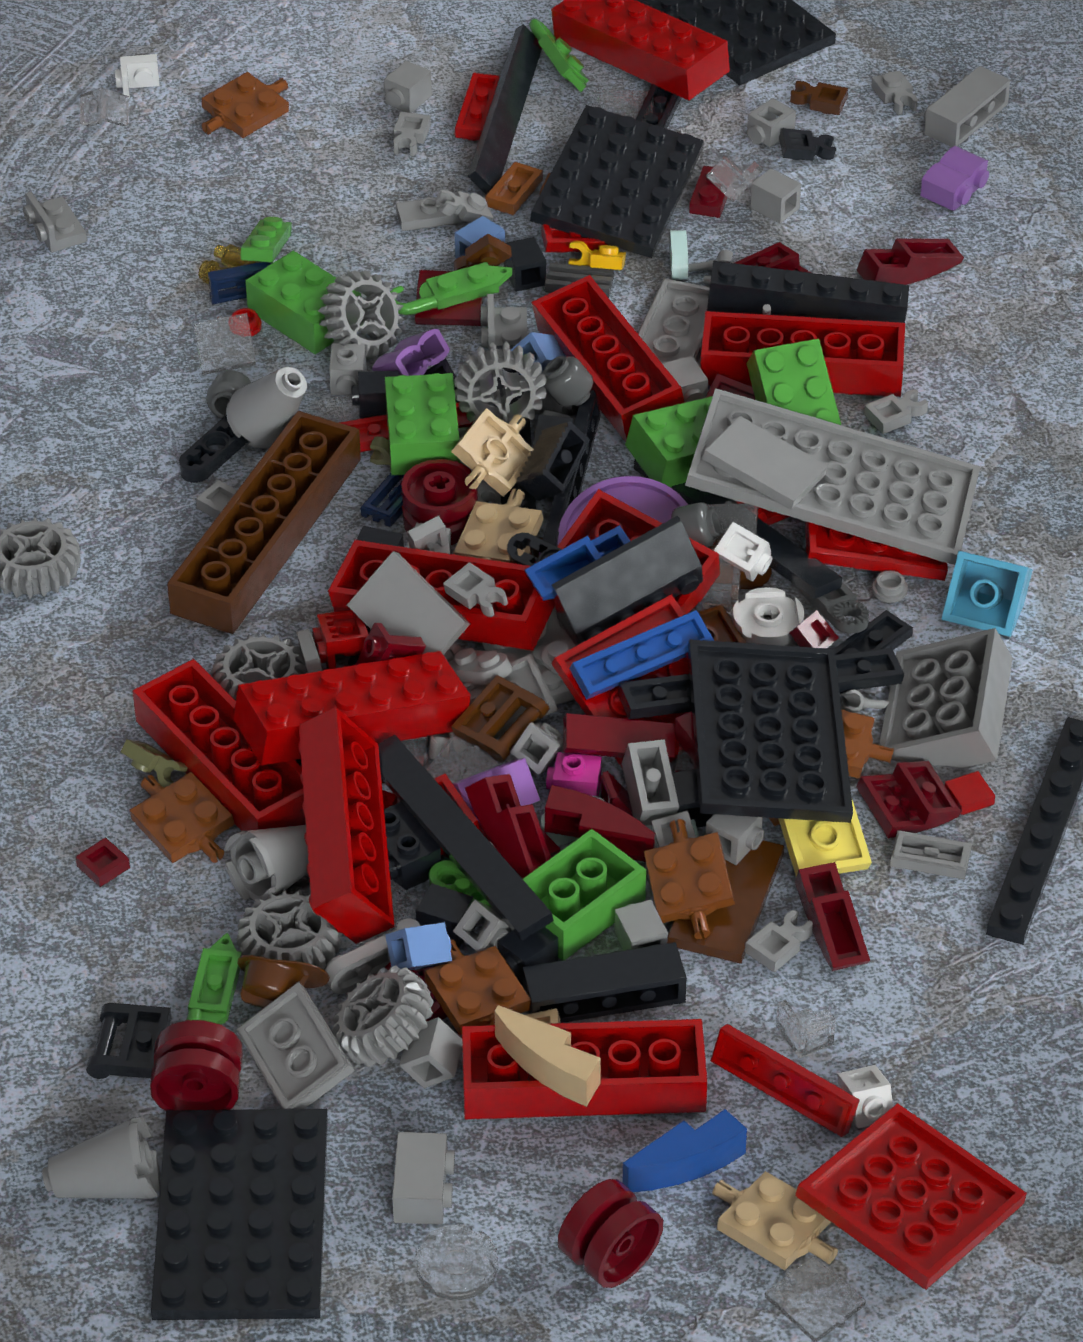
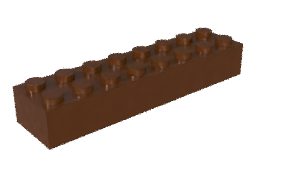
(264, 522)

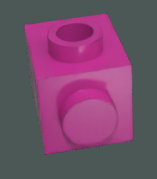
(576, 773)

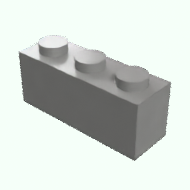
(966, 106)

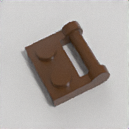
(491, 712)

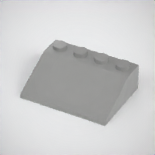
(949, 701)

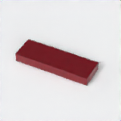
(611, 735)

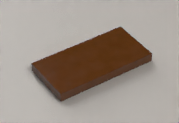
(735, 924)

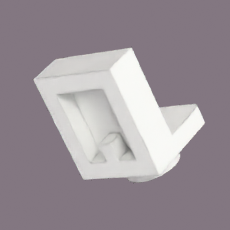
(137, 72)
(745, 551)
(872, 1090)

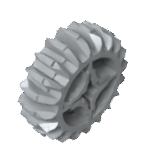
(372, 316)
(530, 382)
(32, 557)
(255, 661)
(287, 927)
(382, 1016)

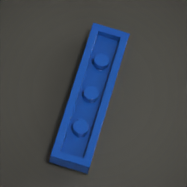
(638, 655)

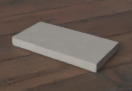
(676, 320)

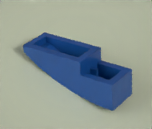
(572, 559)
(686, 1154)

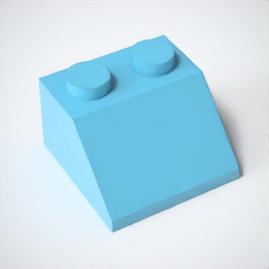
(986, 593)

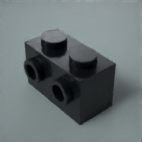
(409, 847)

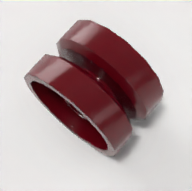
(438, 490)
(196, 1067)
(610, 1233)

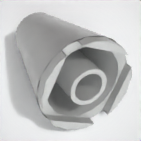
(266, 406)
(267, 860)
(107, 1166)

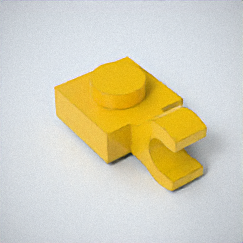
(606, 257)

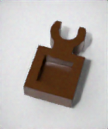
(822, 98)
(485, 249)

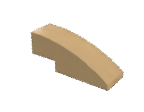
(548, 1055)

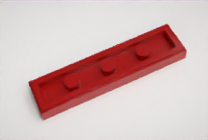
(785, 1080)

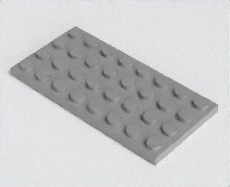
(870, 485)

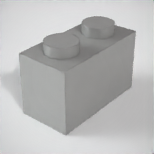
(649, 781)
(420, 1178)

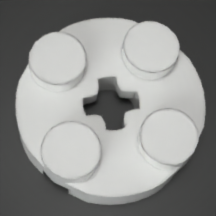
(785, 615)

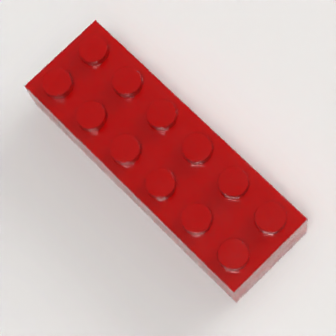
(643, 43)
(858, 353)
(622, 365)
(513, 625)
(383, 698)
(195, 725)
(345, 826)
(643, 1071)

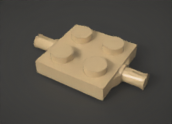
(493, 451)
(494, 524)
(773, 1221)

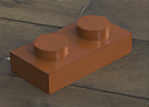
(514, 188)

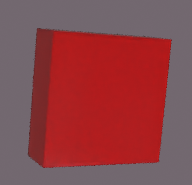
(970, 792)

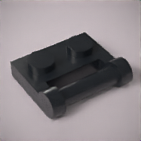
(138, 1043)

